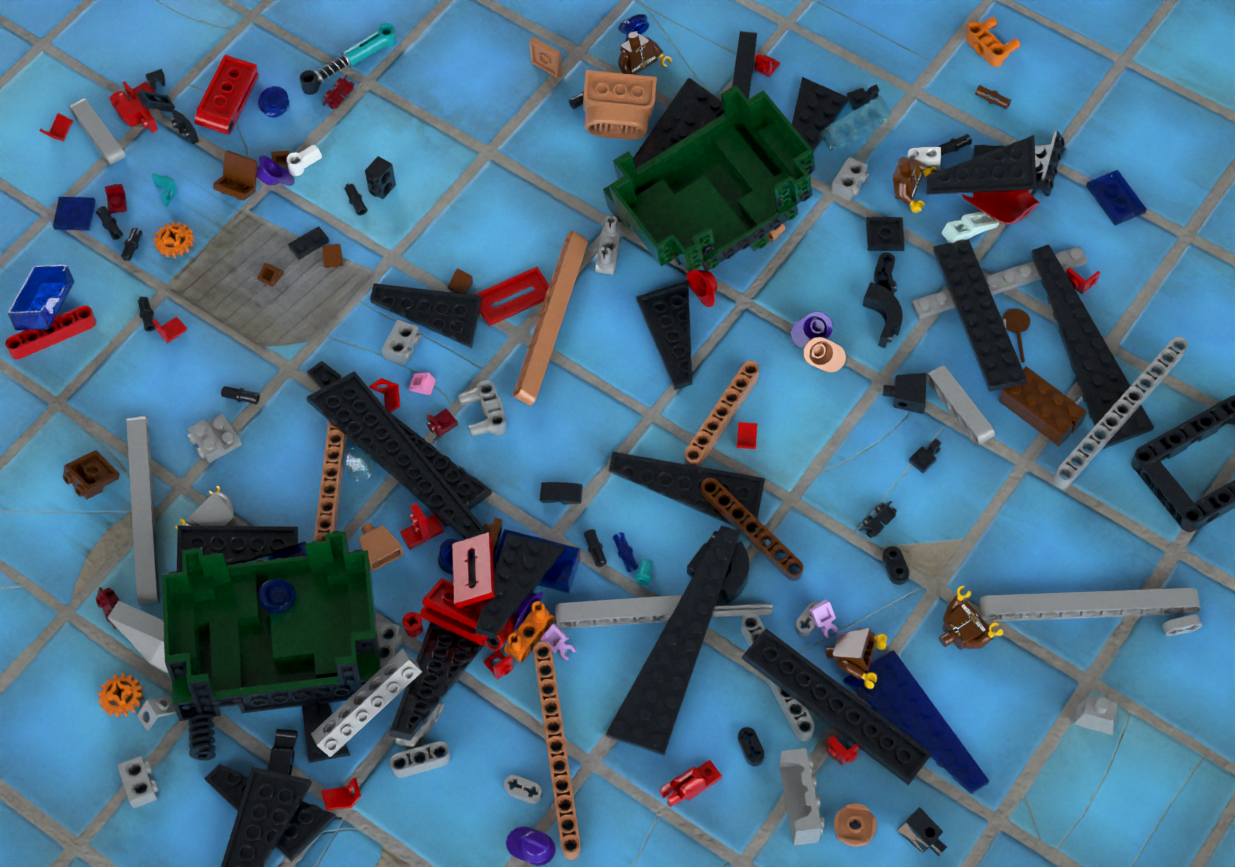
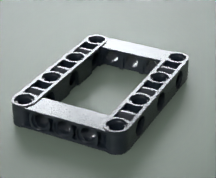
(1164, 484)

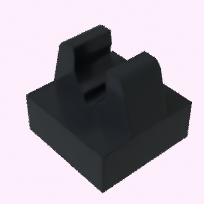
(152, 77)

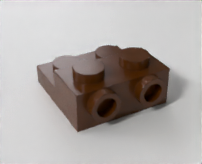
(89, 474)

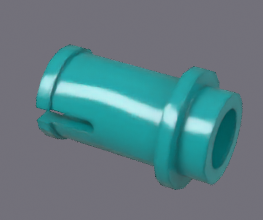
(643, 575)

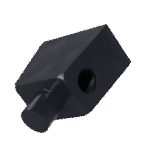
(908, 392)

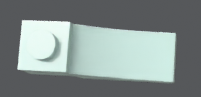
(968, 227)

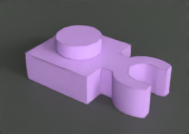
(822, 616)
(557, 640)

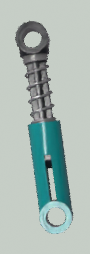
(382, 38)

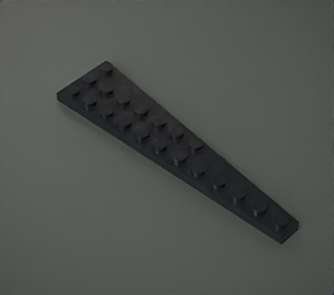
(1088, 353)
(371, 427)
(466, 487)
(658, 692)

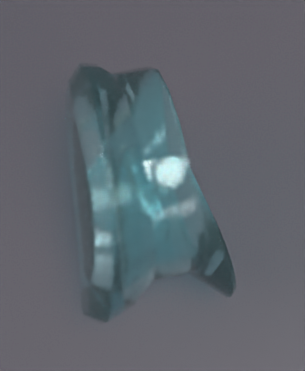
(358, 464)

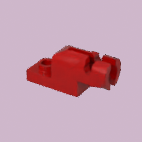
(132, 111)
(690, 783)

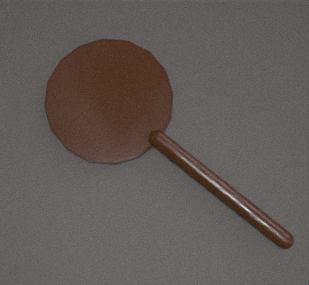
(1017, 322)

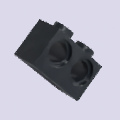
(380, 177)

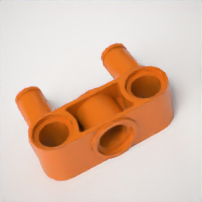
(986, 43)
(538, 622)

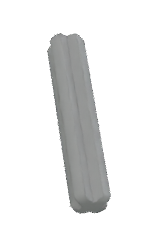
(742, 609)

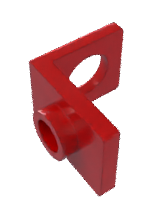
(763, 65)
(132, 93)
(59, 127)
(1079, 283)
(170, 330)
(391, 393)
(747, 435)
(501, 668)
(341, 797)

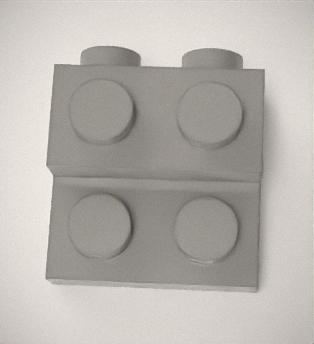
(213, 438)

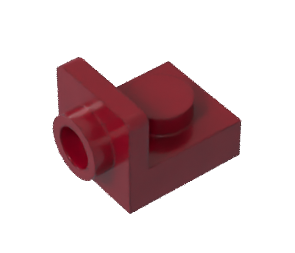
(116, 198)
(441, 422)

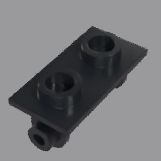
(872, 523)

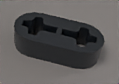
(881, 268)
(755, 745)

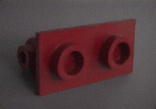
(333, 96)
(107, 600)

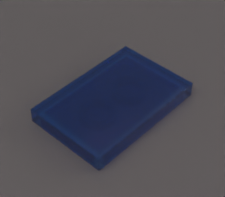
(1116, 197)

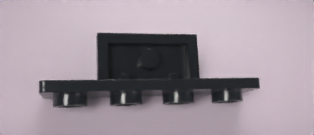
(1047, 161)

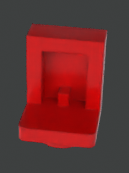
(838, 751)

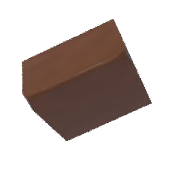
(280, 157)
(332, 255)
(270, 274)
(460, 282)

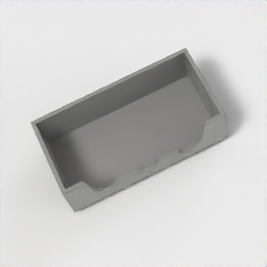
(800, 796)

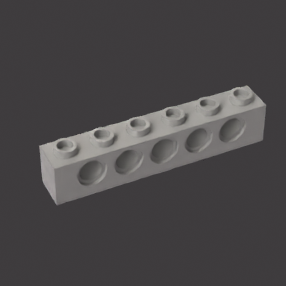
(366, 703)

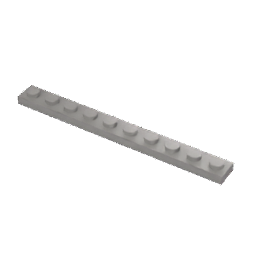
(998, 282)

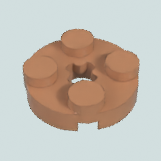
(845, 832)

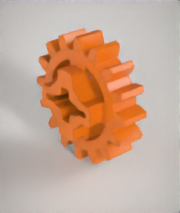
(181, 240)
(129, 697)

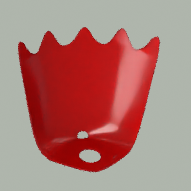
(1004, 206)

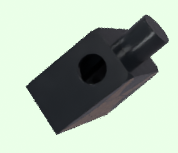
(922, 832)

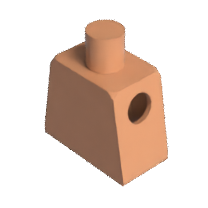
(380, 545)

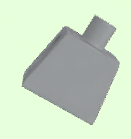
(1097, 714)

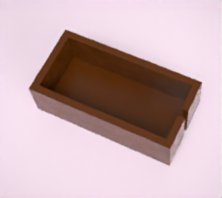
(1044, 407)

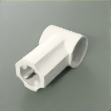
(298, 161)

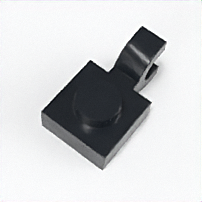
(861, 97)
(925, 458)

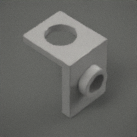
(156, 708)

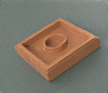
(545, 57)

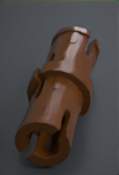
(1002, 102)

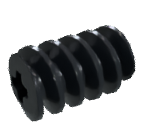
(200, 737)

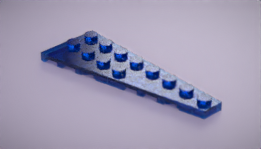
(910, 709)

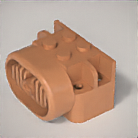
(618, 104)

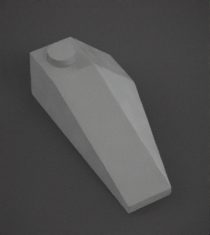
(143, 631)

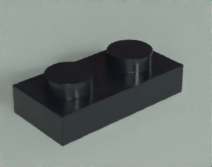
(155, 101)
(308, 243)

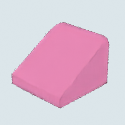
(422, 383)

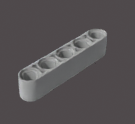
(97, 131)
(960, 405)

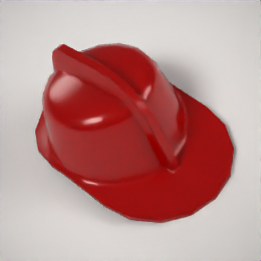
(703, 285)

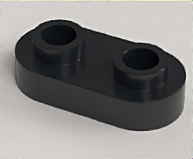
(895, 564)

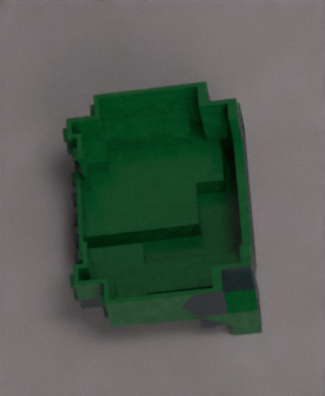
(716, 186)
(234, 652)

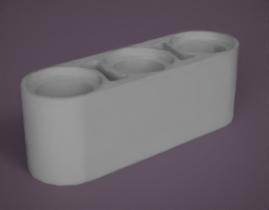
(427, 751)

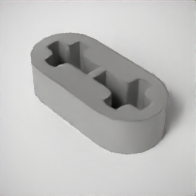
(804, 617)
(1182, 625)
(524, 784)

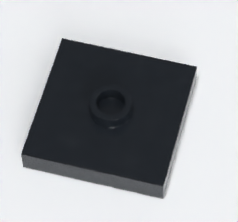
(885, 233)

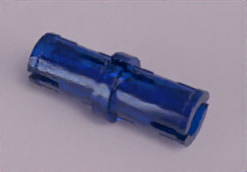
(625, 552)

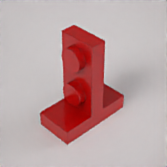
(421, 529)

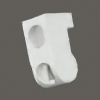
(927, 155)

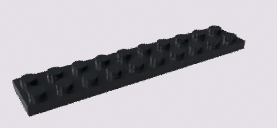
(979, 316)
(837, 706)

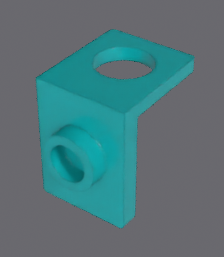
(167, 184)

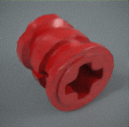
(412, 624)

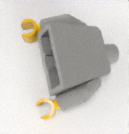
(213, 512)

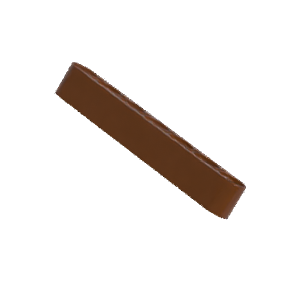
(753, 537)

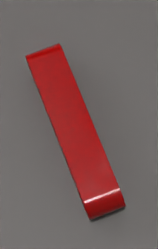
(32, 341)

